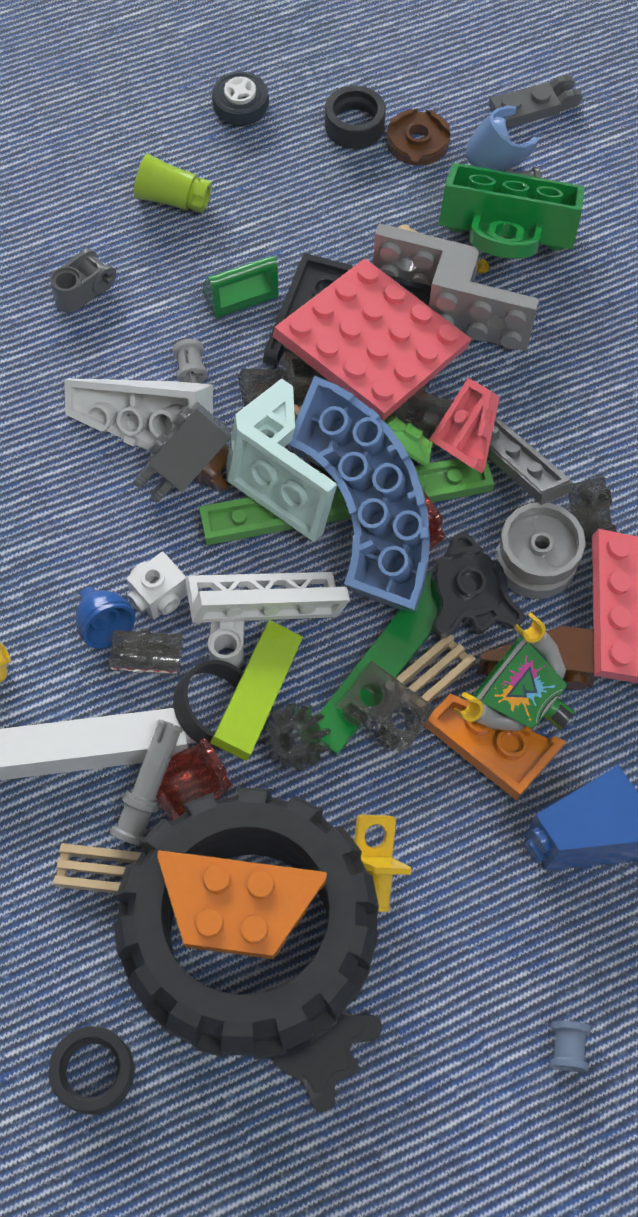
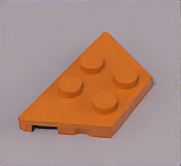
(237, 903)

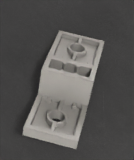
(454, 295)

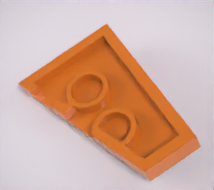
(503, 756)

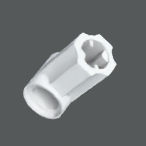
(227, 635)

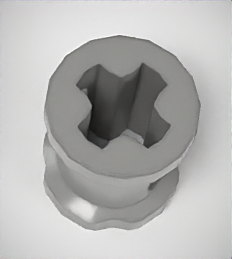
(190, 361)

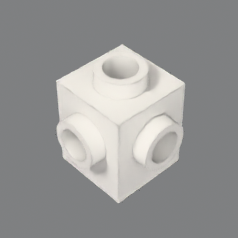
(156, 586)

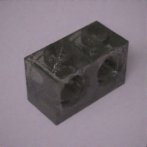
(390, 698)

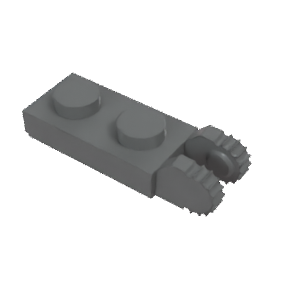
(539, 100)

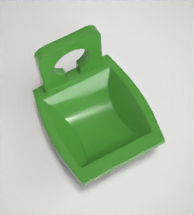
(412, 439)

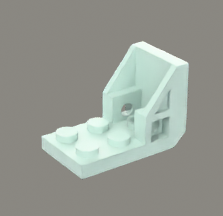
(270, 472)

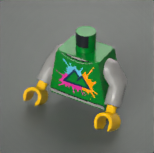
(522, 685)

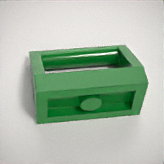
(242, 286)

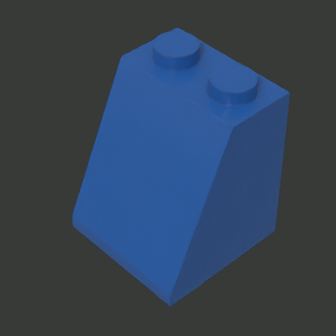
(588, 826)

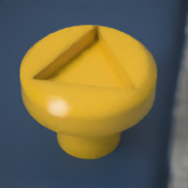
(483, 266)

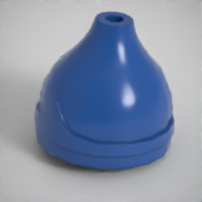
(101, 614)

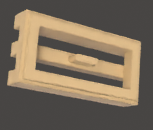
(456, 651)
(65, 864)

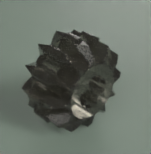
(284, 743)

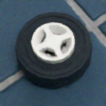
(240, 98)

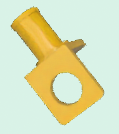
(379, 859)

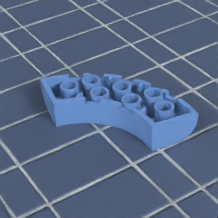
(378, 488)

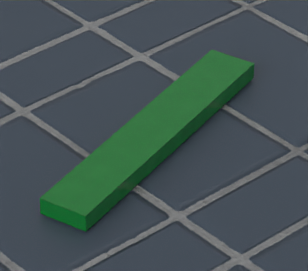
(392, 653)

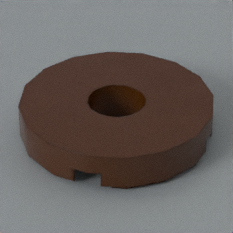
(418, 151)

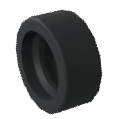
(359, 99)
(62, 1055)

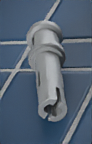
(141, 801)

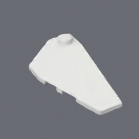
(133, 408)

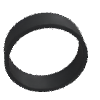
(181, 705)

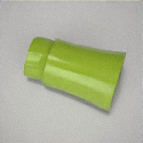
(171, 185)

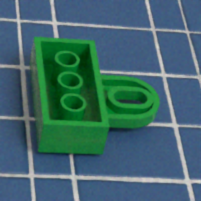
(510, 206)

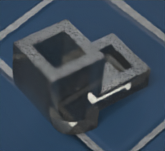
(290, 368)

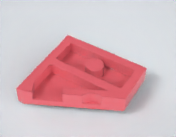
(469, 425)

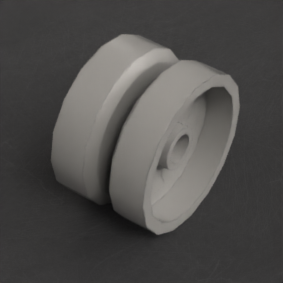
(540, 550)

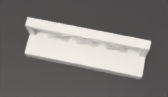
(262, 602)

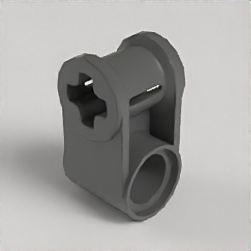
(79, 281)

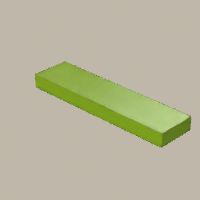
(257, 690)

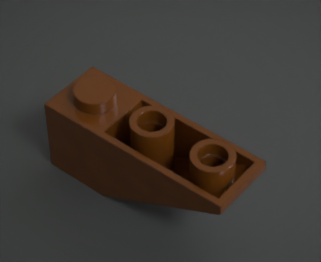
(576, 650)

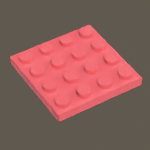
(372, 338)
(615, 605)

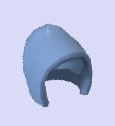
(491, 143)

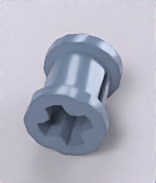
(569, 1046)

